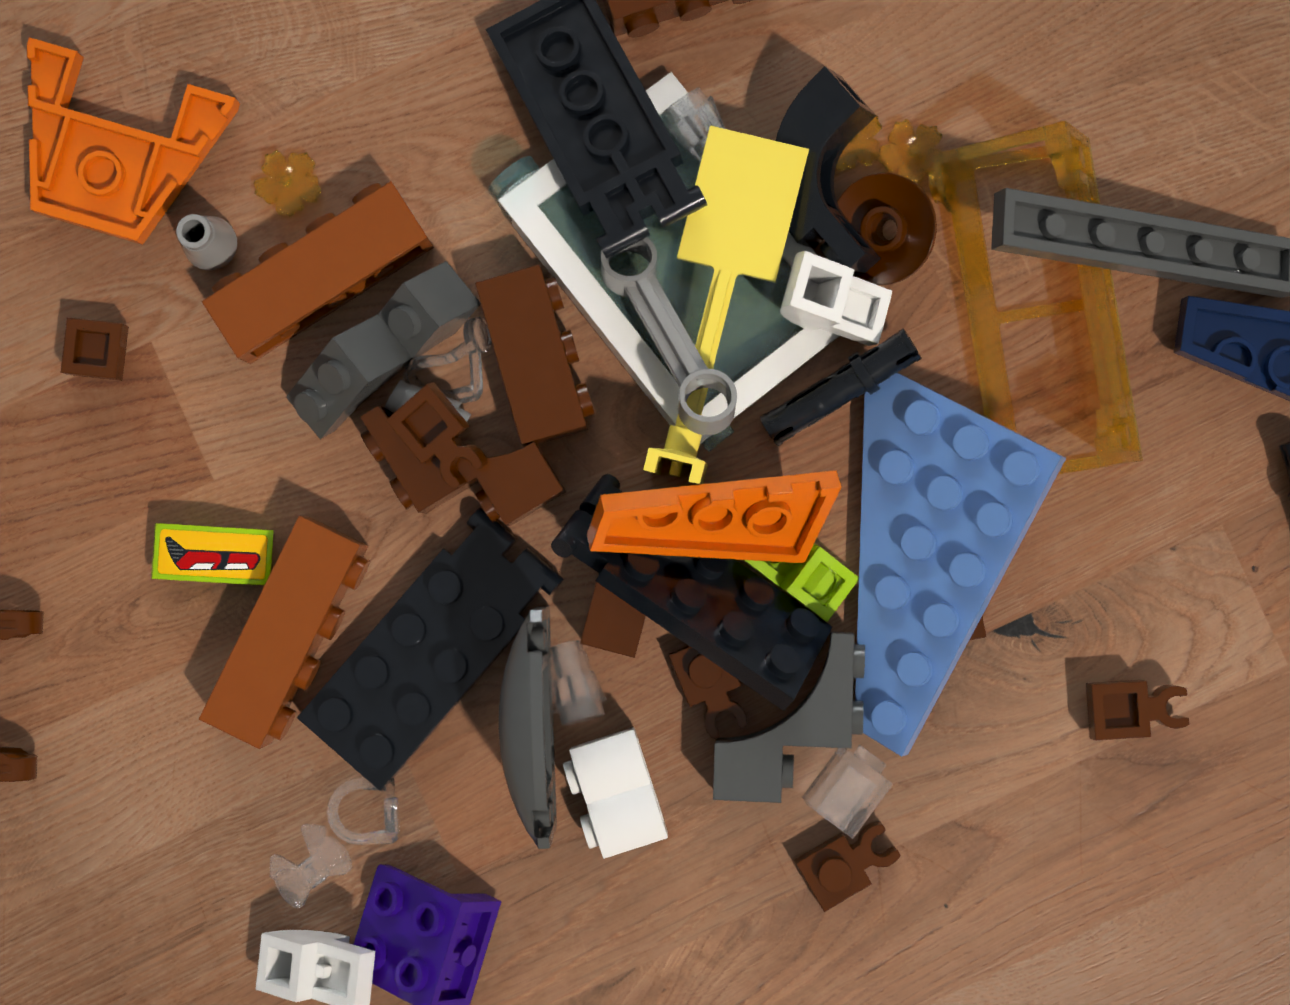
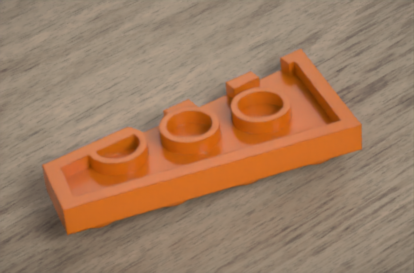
(722, 520)

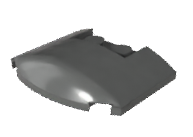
(528, 728)

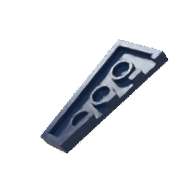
(1237, 341)

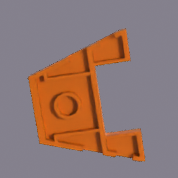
(106, 171)

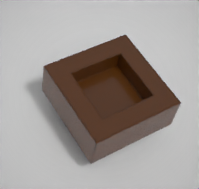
(94, 349)

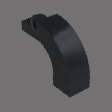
(825, 121)

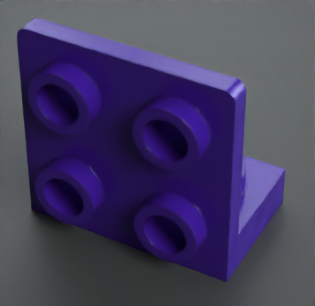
(425, 938)

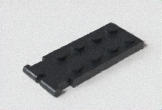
(595, 118)
(709, 606)
(427, 651)

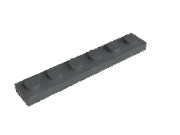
(1140, 243)

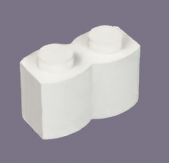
(616, 793)

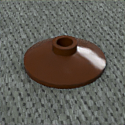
(897, 198)

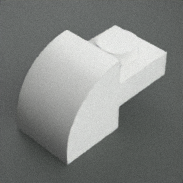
(832, 299)
(315, 966)

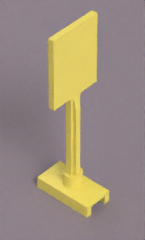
(741, 231)

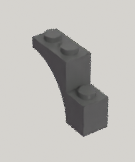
(374, 351)
(754, 764)

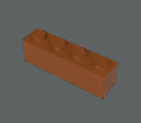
(317, 272)
(285, 632)

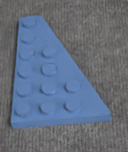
(937, 531)

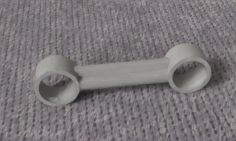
(671, 339)

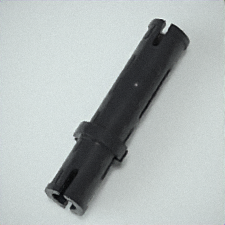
(849, 382)

